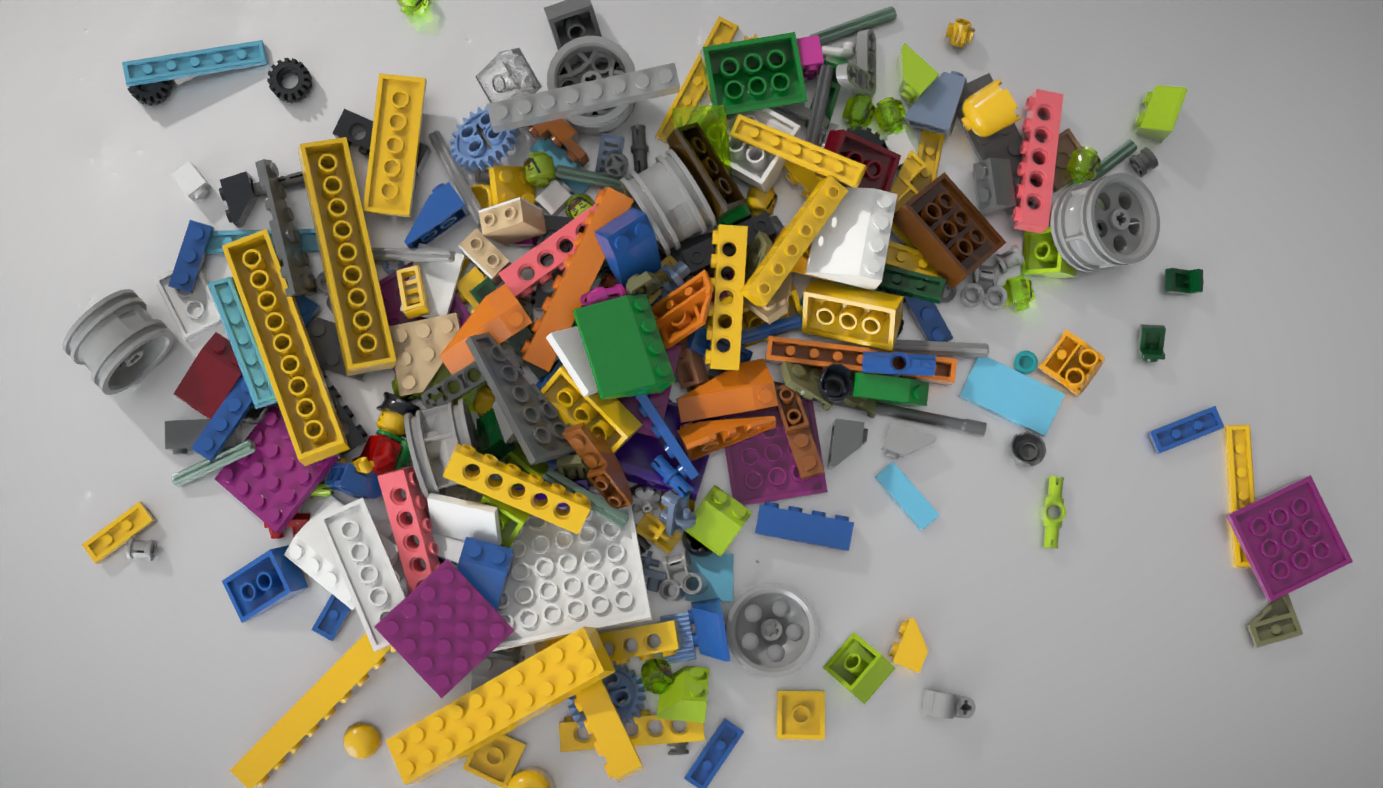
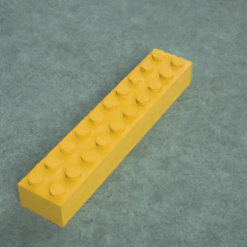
(346, 256)
(285, 349)
(500, 705)

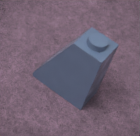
(939, 105)

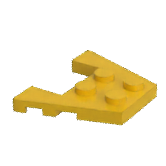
(905, 191)

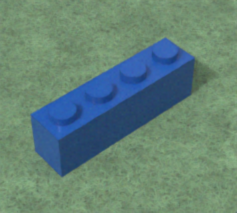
(804, 527)

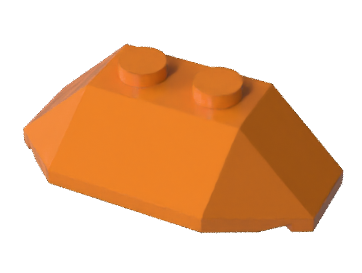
(683, 309)

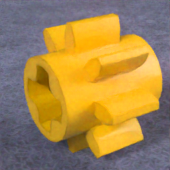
(960, 32)

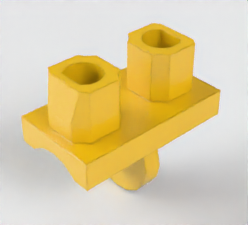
(654, 532)

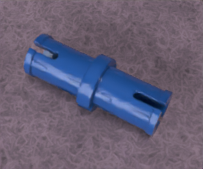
(672, 476)

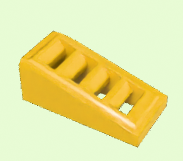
(416, 306)

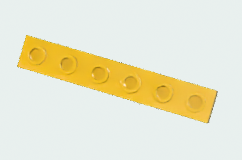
(737, 237)
(794, 241)
(525, 500)
(667, 631)
(572, 742)

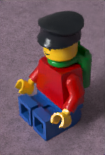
(380, 455)

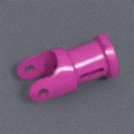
(602, 294)

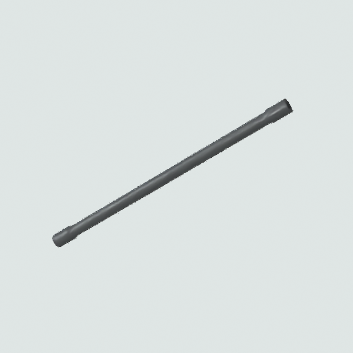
(964, 425)

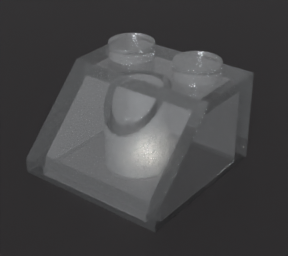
(508, 76)

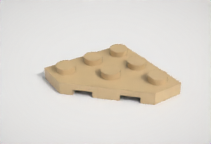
(776, 306)
(418, 350)

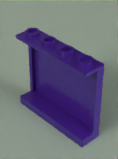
(641, 450)

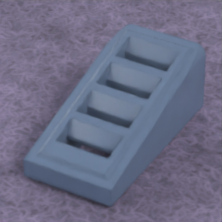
(609, 138)

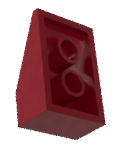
(879, 161)
(210, 377)

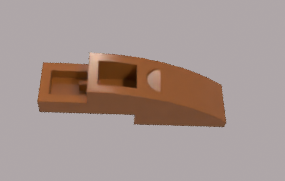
(562, 135)
(798, 433)
(604, 467)

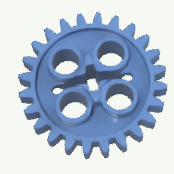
(471, 148)
(632, 693)

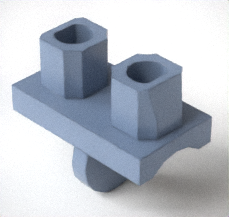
(675, 276)
(676, 513)
(654, 577)

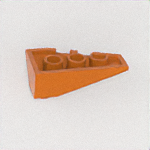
(498, 315)
(730, 393)
(711, 436)

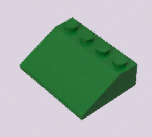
(754, 73)
(624, 347)

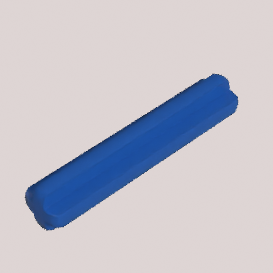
(775, 328)

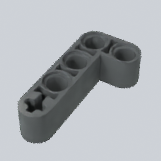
(463, 379)

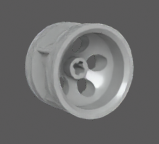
(1128, 219)
(432, 439)
(796, 652)

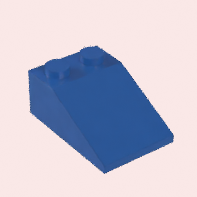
(437, 216)
(629, 245)
(486, 568)
(264, 584)
(710, 629)

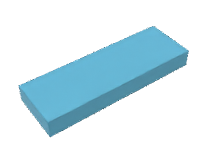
(560, 158)
(907, 496)

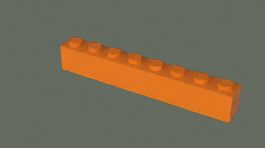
(576, 279)
(824, 354)

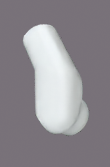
(841, 53)

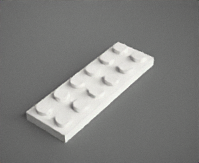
(363, 565)

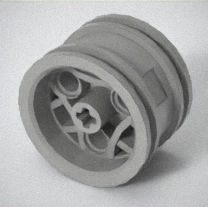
(590, 51)
(670, 201)
(118, 341)

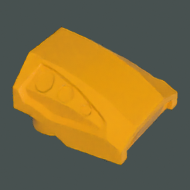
(1073, 358)

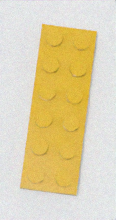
(394, 145)

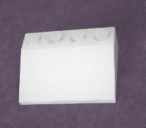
(751, 163)
(855, 239)
(314, 556)

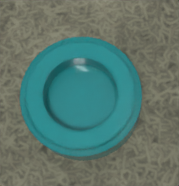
(1025, 362)

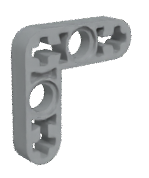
(860, 78)

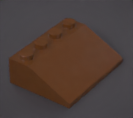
(948, 230)

